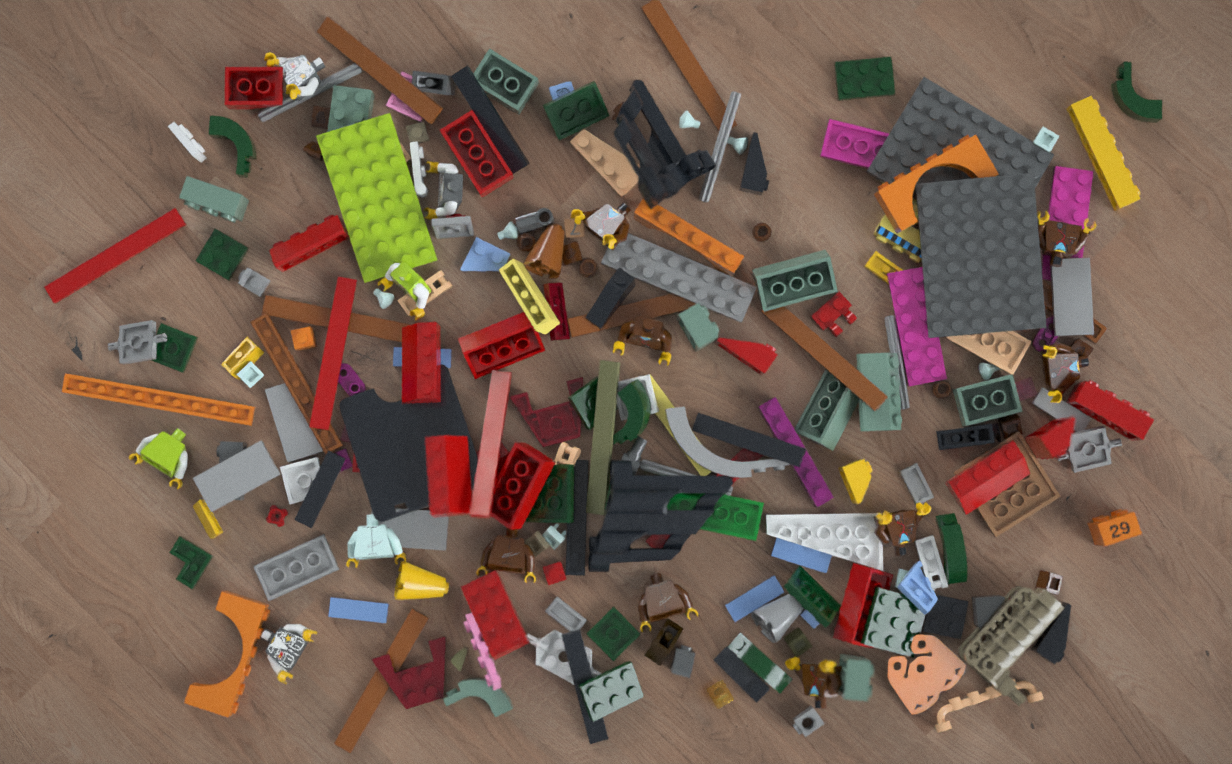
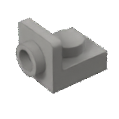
(253, 281)

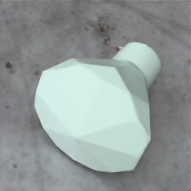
(687, 120)
(739, 144)
(509, 231)
(385, 299)
(986, 370)

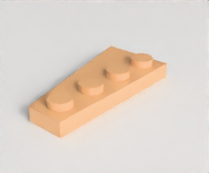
(607, 161)

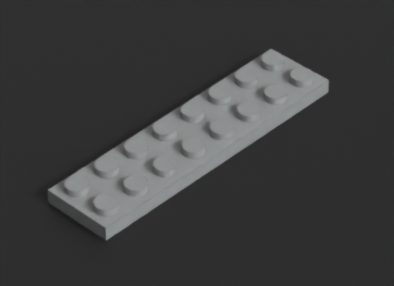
(681, 276)

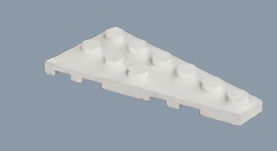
(835, 534)

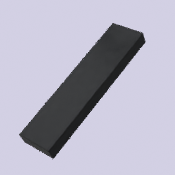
(320, 489)

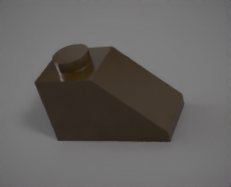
(664, 642)

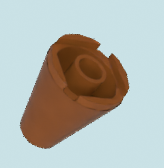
(547, 253)

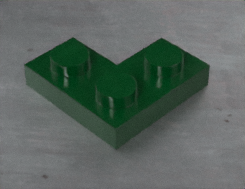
(195, 561)

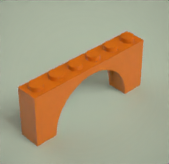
(897, 197)
(718, 254)
(249, 618)

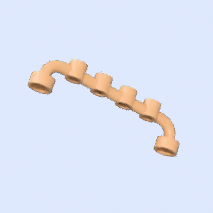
(975, 698)

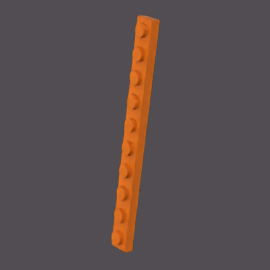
(158, 399)

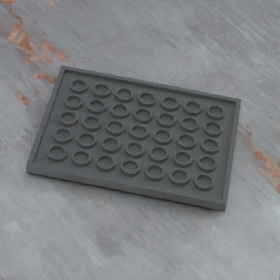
(938, 119)
(980, 255)

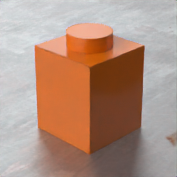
(303, 338)

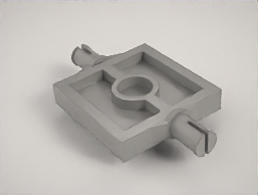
(137, 342)
(1090, 449)

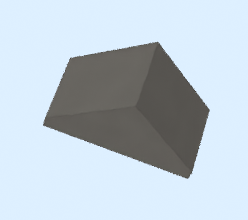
(984, 608)

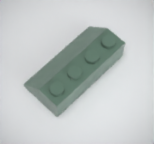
(795, 280)
(883, 373)
(827, 412)

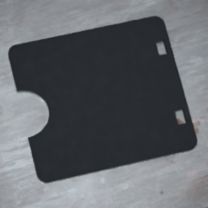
(392, 445)

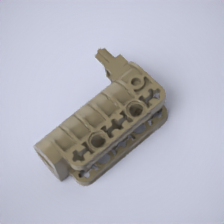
(1010, 637)

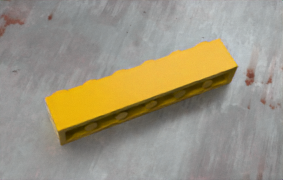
(1103, 153)

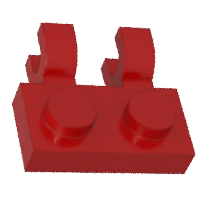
(831, 311)

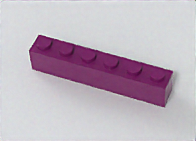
(808, 472)

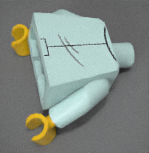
(373, 543)

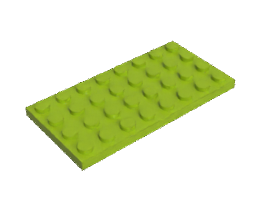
(376, 196)

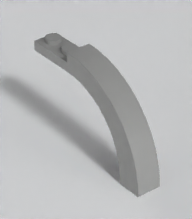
(698, 453)

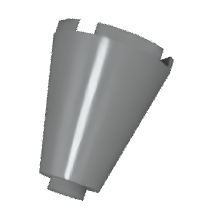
(777, 617)

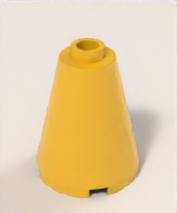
(418, 583)

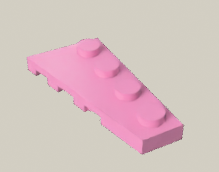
(484, 660)

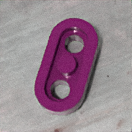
(1044, 334)
(351, 379)

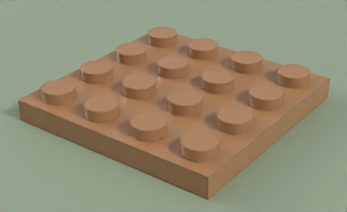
(1019, 499)

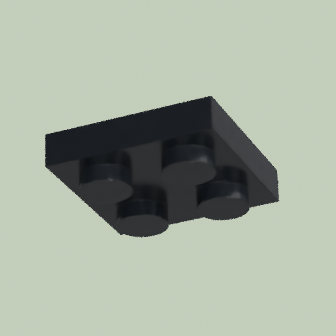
(946, 617)

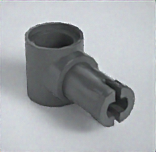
(635, 453)

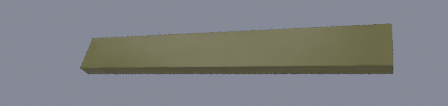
(603, 436)

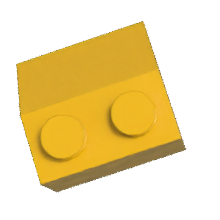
(856, 479)

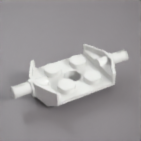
(548, 655)

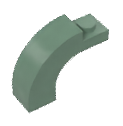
(497, 699)

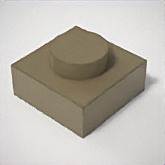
(417, 133)
(537, 543)

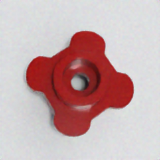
(271, 516)

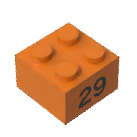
(1114, 528)

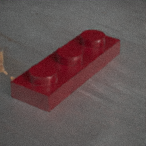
(555, 298)

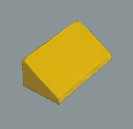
(241, 356)
(207, 519)

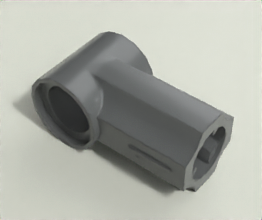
(532, 221)

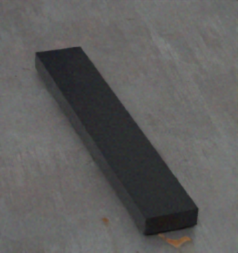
(490, 119)
(749, 440)
(577, 531)
(581, 673)

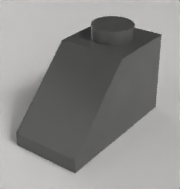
(434, 82)
(683, 661)

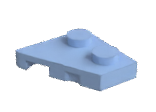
(485, 257)
(918, 589)

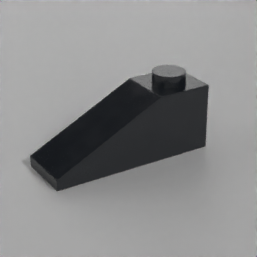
(755, 172)
(611, 298)
(968, 436)
(1054, 638)
(741, 674)

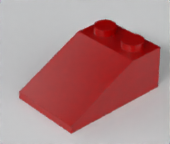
(253, 87)
(752, 354)

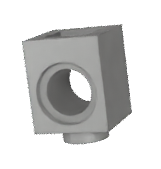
(816, 721)

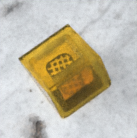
(720, 694)

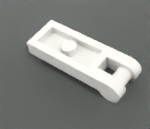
(418, 170)
(931, 561)

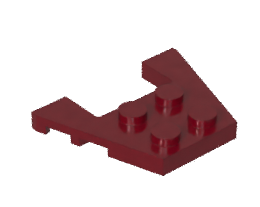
(552, 423)
(419, 683)

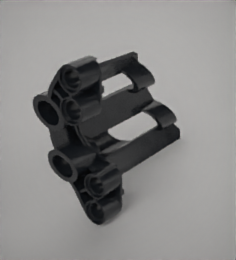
(662, 160)
(639, 508)

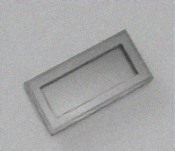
(916, 484)
(565, 615)

